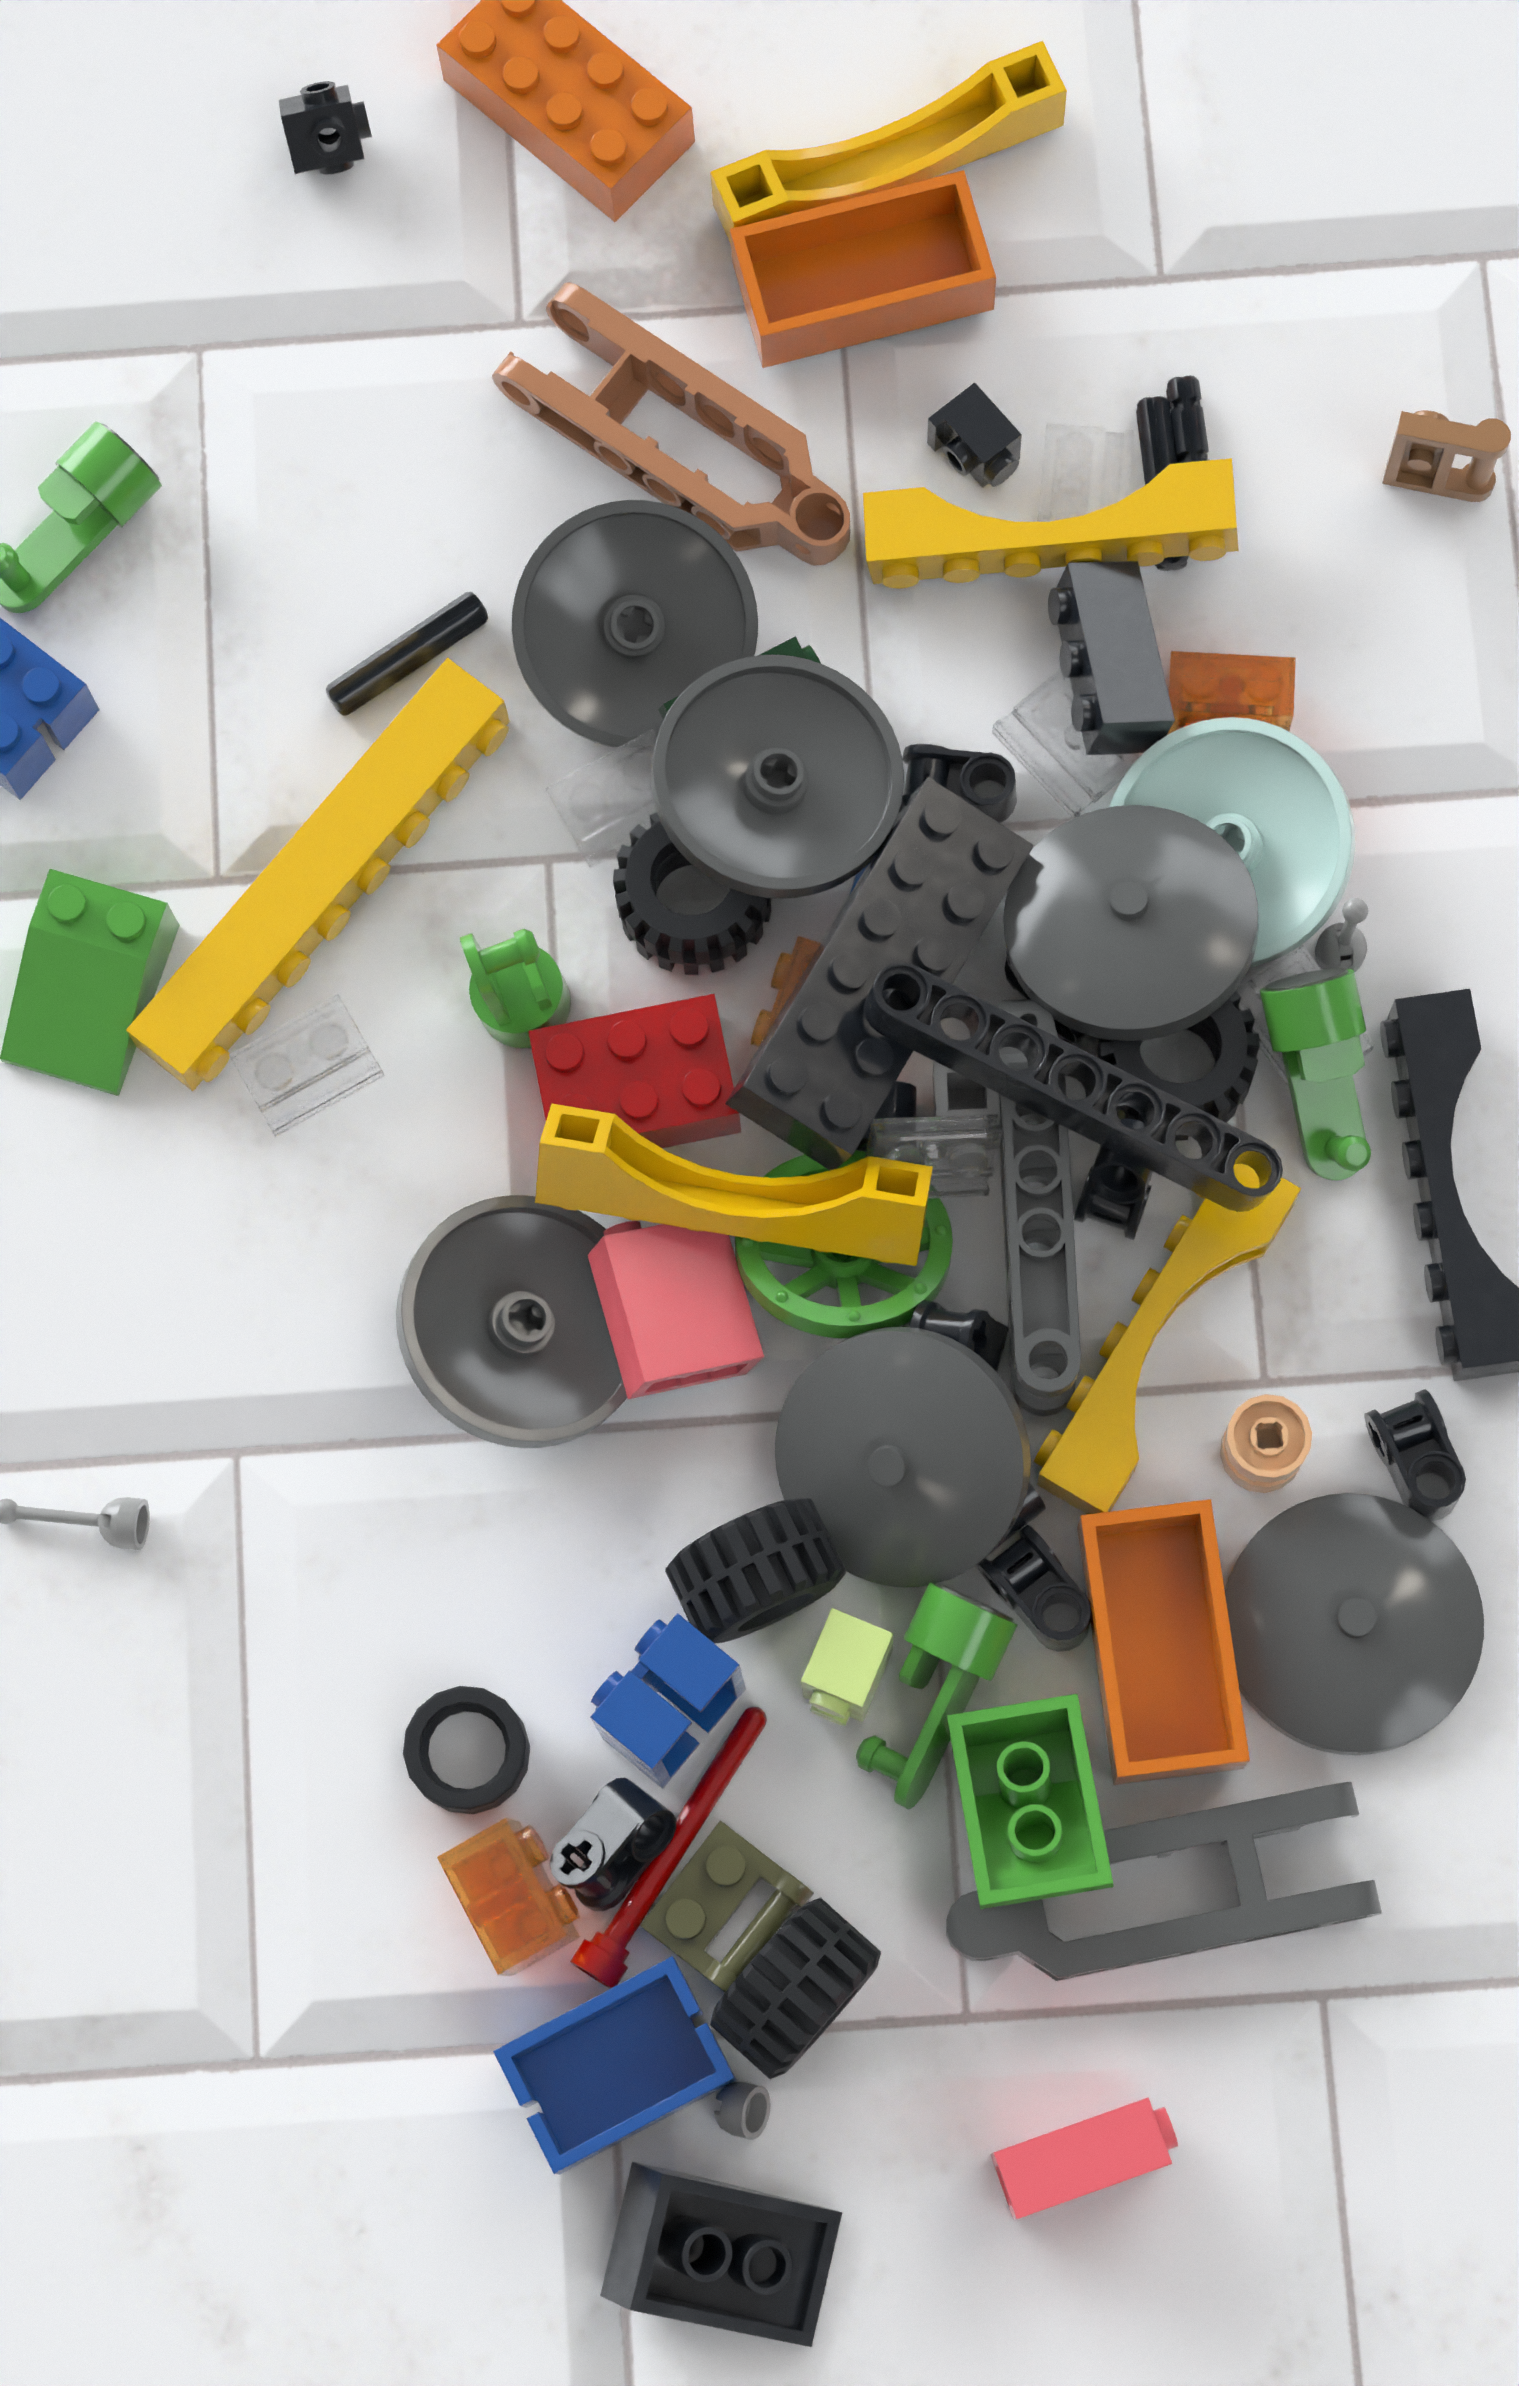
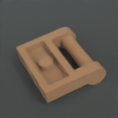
(1426, 450)

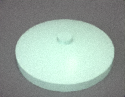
(1270, 804)

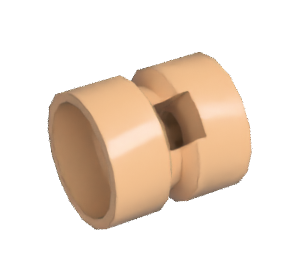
(1265, 1443)

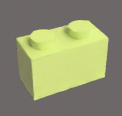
(846, 1667)

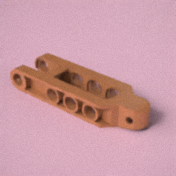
(803, 517)

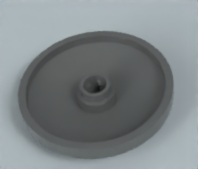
(628, 615)
(777, 776)
(1131, 922)
(510, 1324)
(905, 1454)
(1353, 1624)

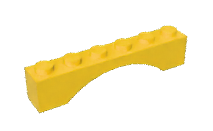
(984, 114)
(1176, 514)
(609, 1169)
(1099, 1445)

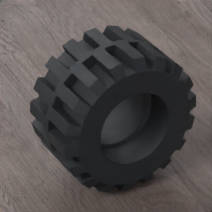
(672, 935)
(1220, 1091)
(755, 1570)
(795, 1988)

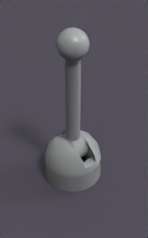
(1344, 939)
(121, 1522)

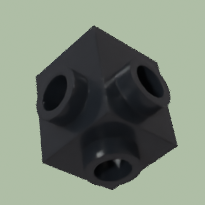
(324, 128)

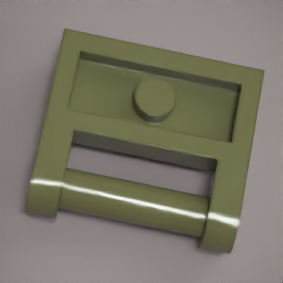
(709, 1895)

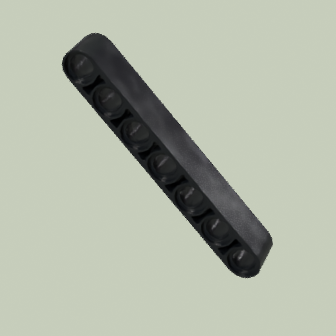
(1103, 1084)

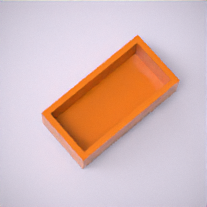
(568, 97)
(863, 269)
(1162, 1642)

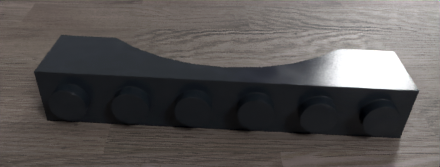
(1434, 1051)

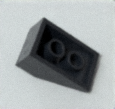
(720, 2255)

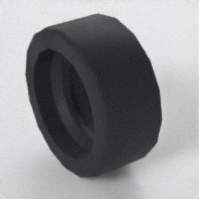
(433, 1713)

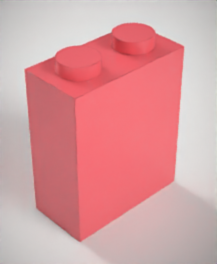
(673, 1307)
(1084, 2157)

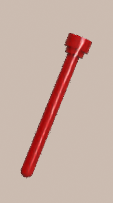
(606, 1952)

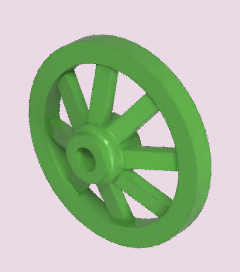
(843, 1273)

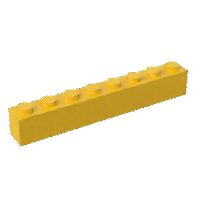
(320, 876)

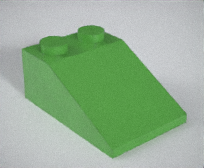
(84, 979)
(1029, 1801)

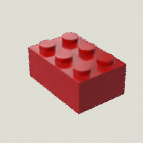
(649, 1065)

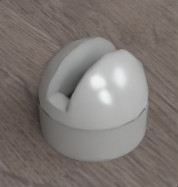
(743, 2109)

